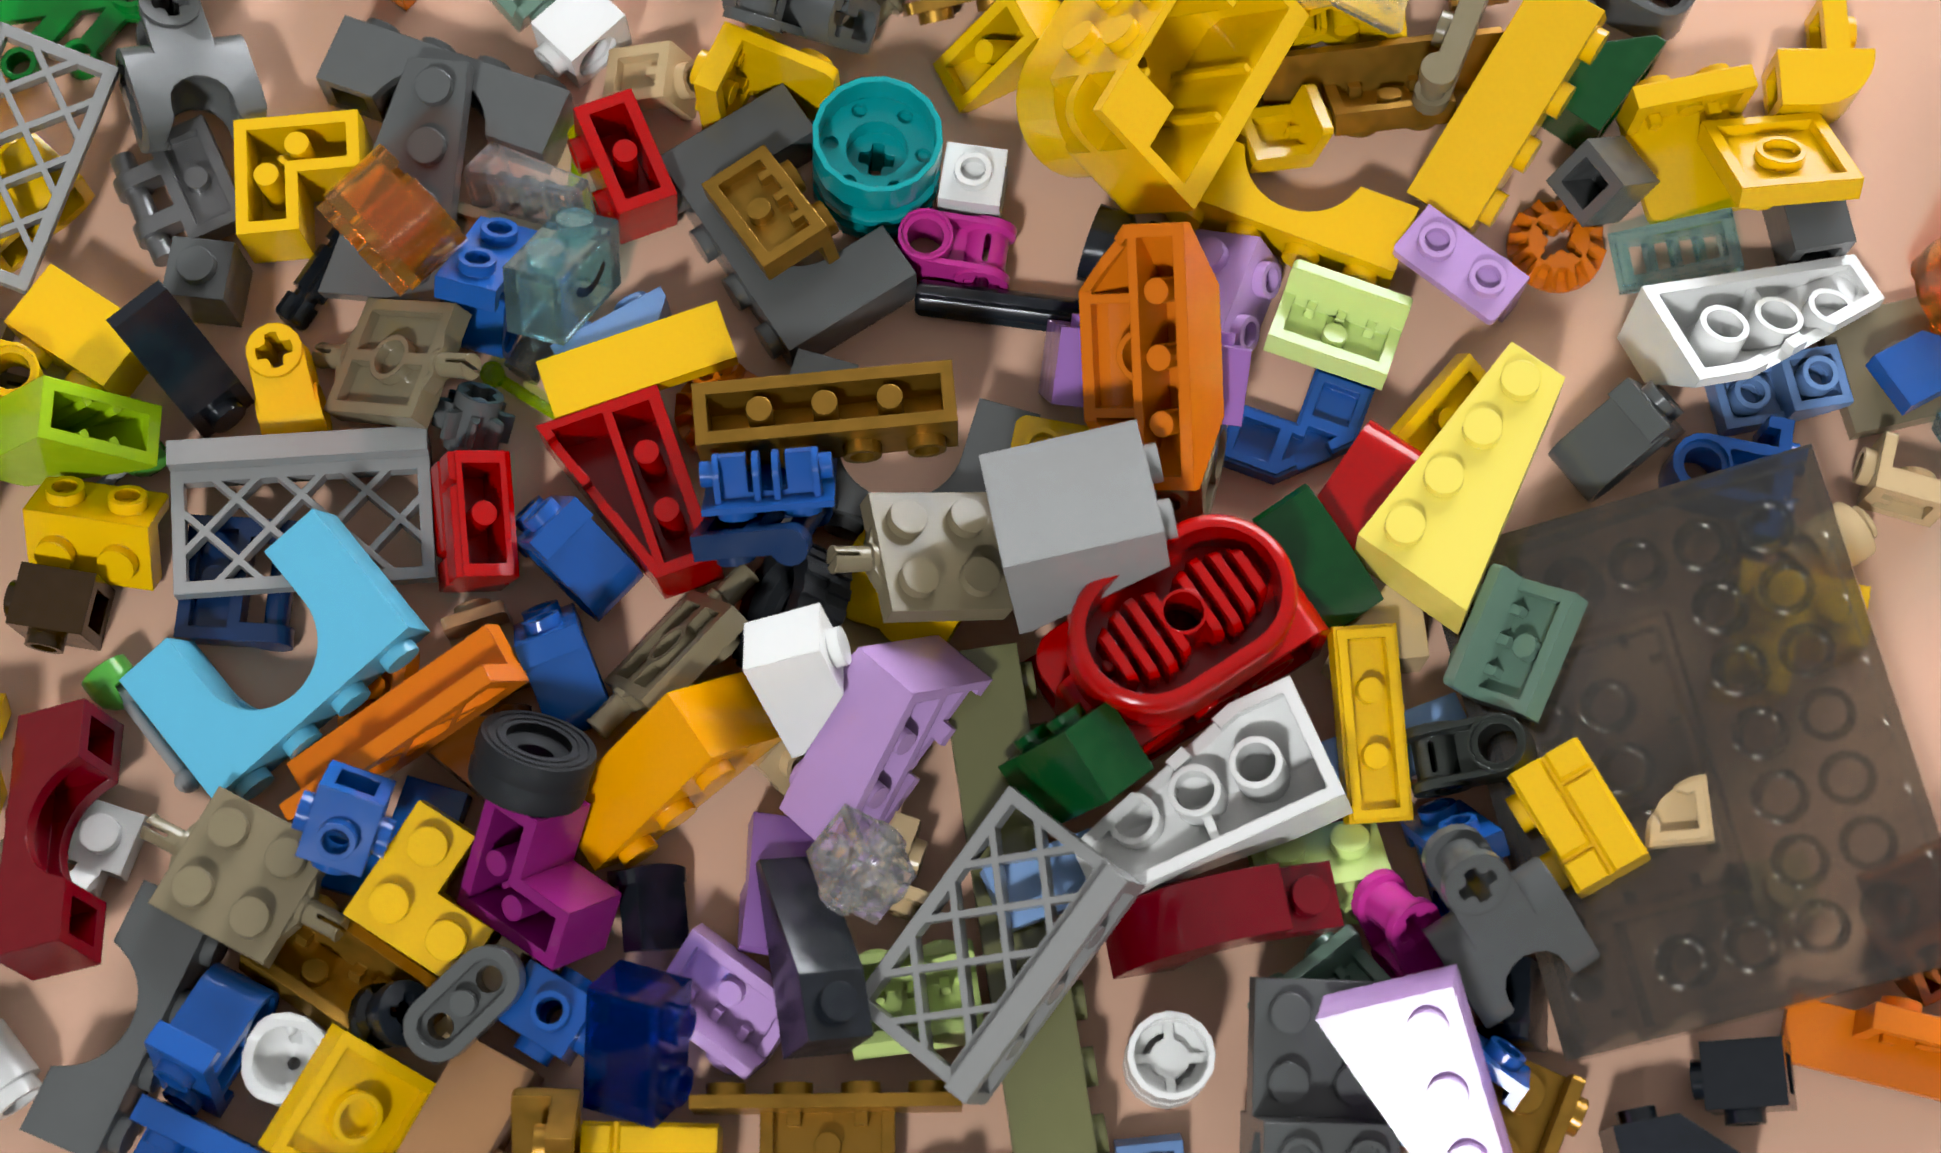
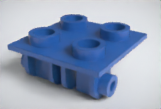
(740, 495)

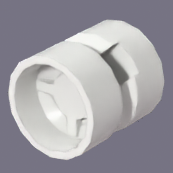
(1168, 1059)

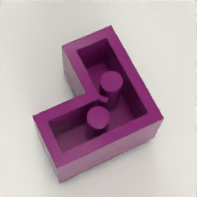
(531, 888)

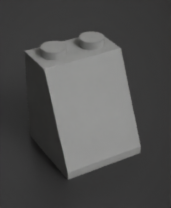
(1076, 515)

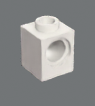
(577, 37)
(973, 180)

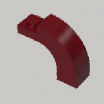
(1223, 913)

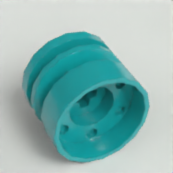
(875, 128)

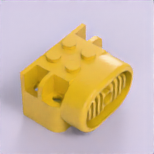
(1150, 91)

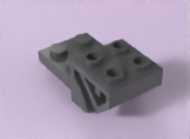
(1298, 1082)

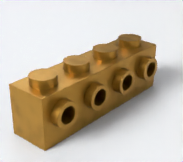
(840, 411)

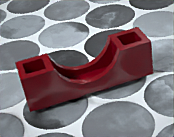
(59, 768)

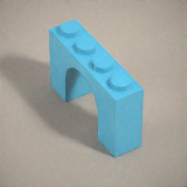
(360, 635)

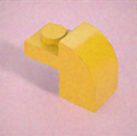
(1825, 73)

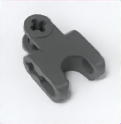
(812, 19)
(184, 70)
(1496, 917)

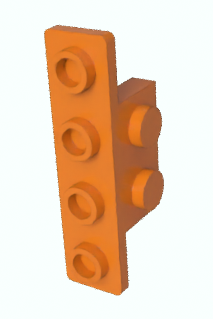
(1877, 1044)

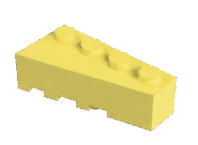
(1453, 503)

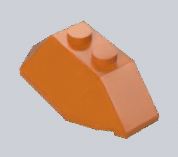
(1155, 346)

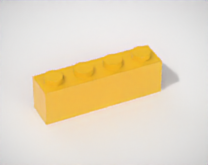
(1506, 108)

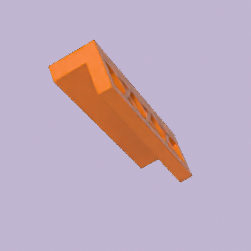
(415, 712)

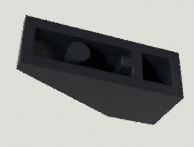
(181, 360)
(812, 964)

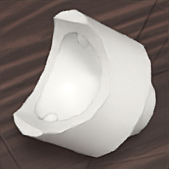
(278, 1054)

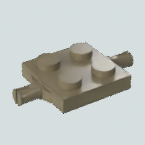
(397, 362)
(929, 557)
(677, 651)
(240, 878)

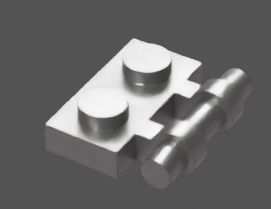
(195, 181)

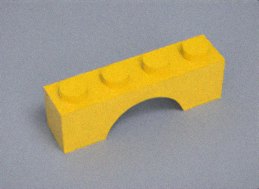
(1347, 238)

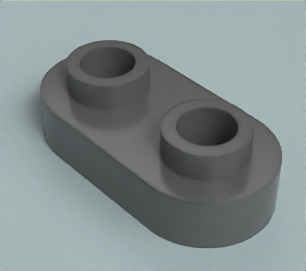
(466, 1001)

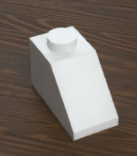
(796, 671)

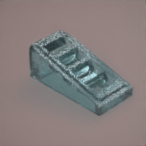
(1693, 228)

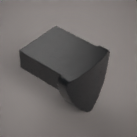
(652, 906)
(1528, 1023)

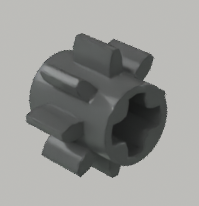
(473, 418)

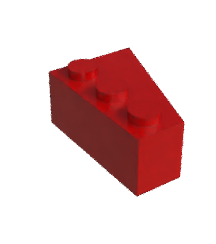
(637, 482)

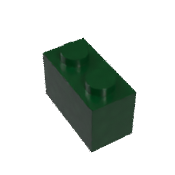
(1076, 761)

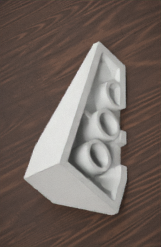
(1742, 320)
(1227, 795)

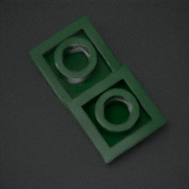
(1320, 557)

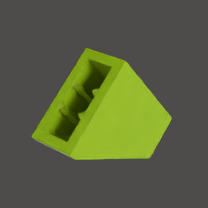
(74, 431)

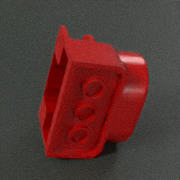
(1172, 681)

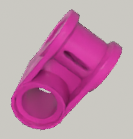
(961, 247)
(1394, 924)

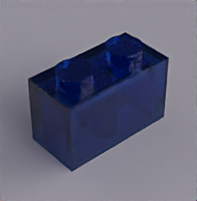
(638, 1043)

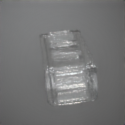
(523, 185)

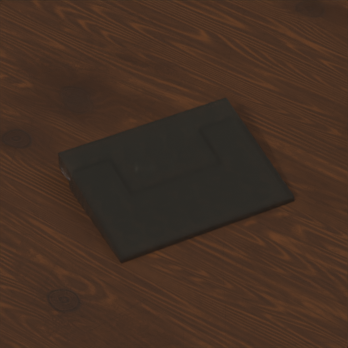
(1742, 653)

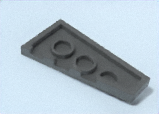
(428, 138)

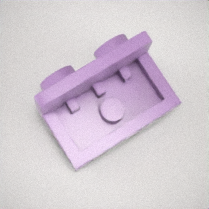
(1461, 266)
(1246, 278)
(731, 1003)

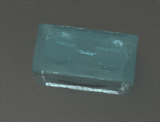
(562, 275)

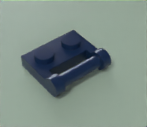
(764, 535)
(224, 619)

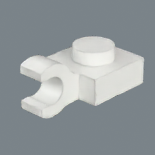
(105, 845)

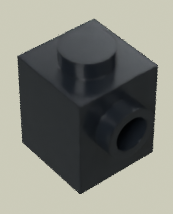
(1744, 1078)

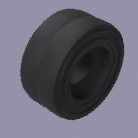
(532, 763)

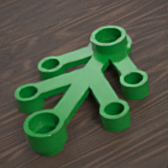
(57, 19)

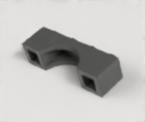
(517, 109)
(91, 1102)

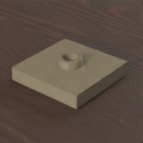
(1857, 344)

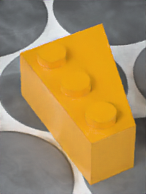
(671, 766)

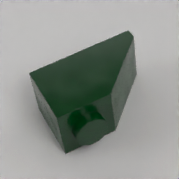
(1604, 88)

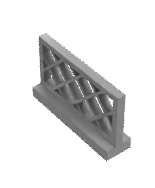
(71, 163)
(291, 459)
(1043, 979)

